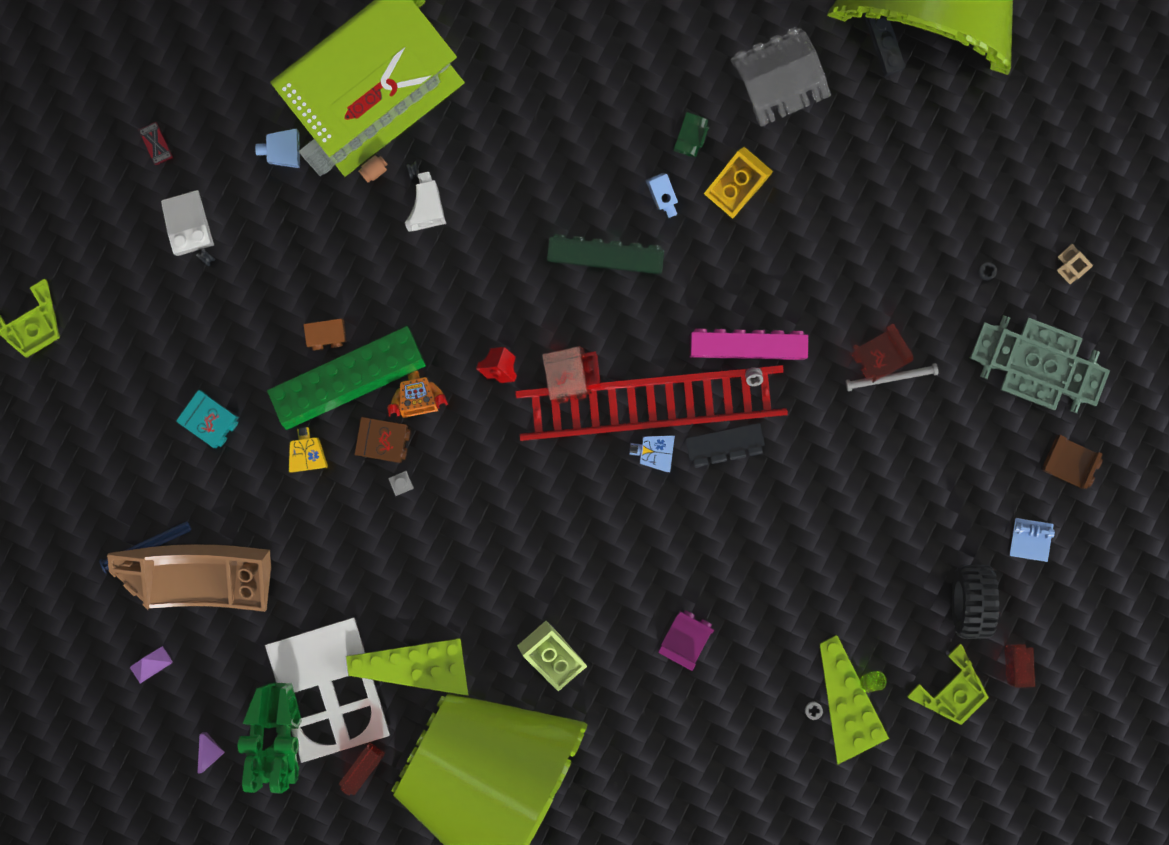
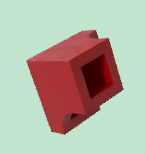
(498, 365)

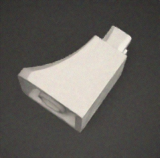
(427, 207)

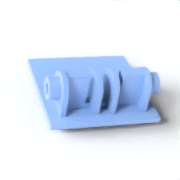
(1031, 539)

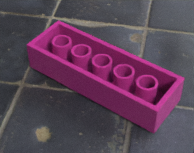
(748, 345)

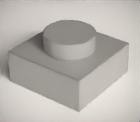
(401, 483)

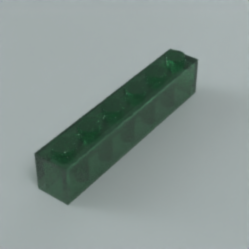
(605, 255)

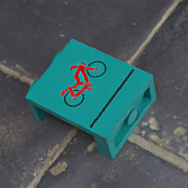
(208, 419)

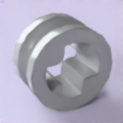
(754, 376)
(817, 715)

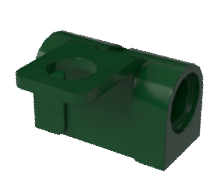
(691, 135)

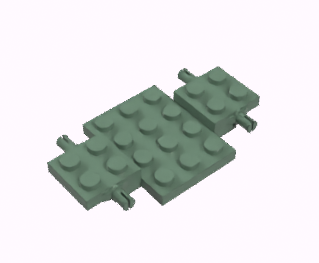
(1040, 363)

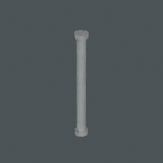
(893, 377)

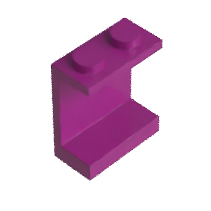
(685, 639)

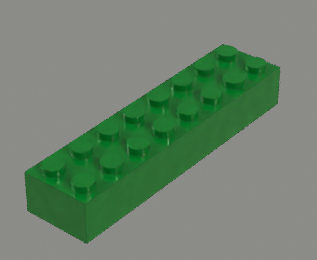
(346, 378)

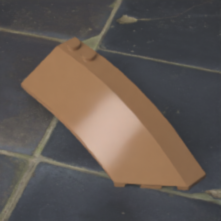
(195, 575)

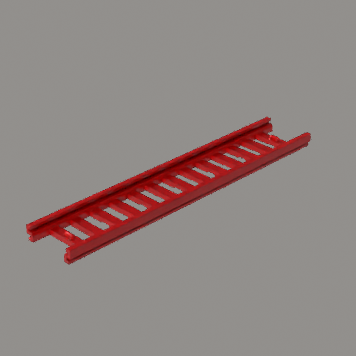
(653, 423)

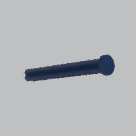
(155, 541)

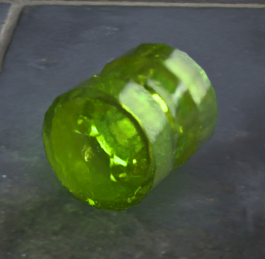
(873, 681)

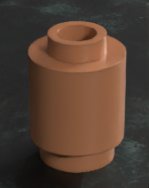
(373, 168)

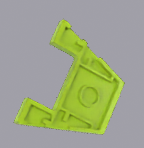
(36, 327)
(960, 696)

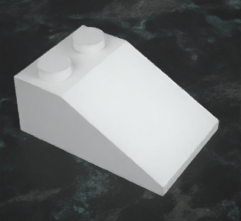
(186, 223)

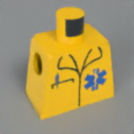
(306, 453)

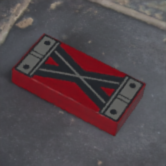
(155, 143)

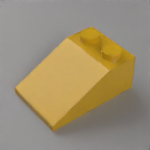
(738, 182)

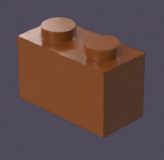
(325, 333)

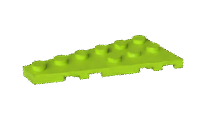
(425, 666)
(851, 712)

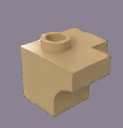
(1074, 264)

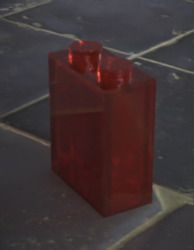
(361, 769)

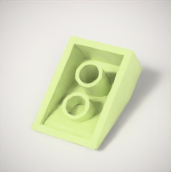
(551, 656)

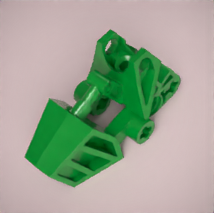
(271, 707)

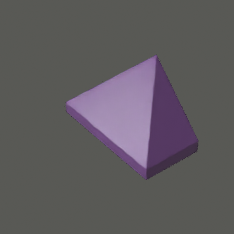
(151, 664)
(208, 752)

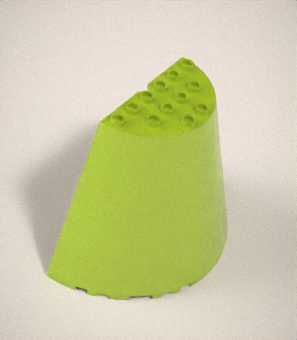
(977, 22)
(486, 771)

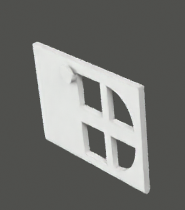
(318, 660)

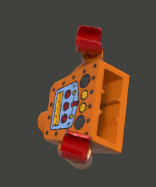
(416, 397)

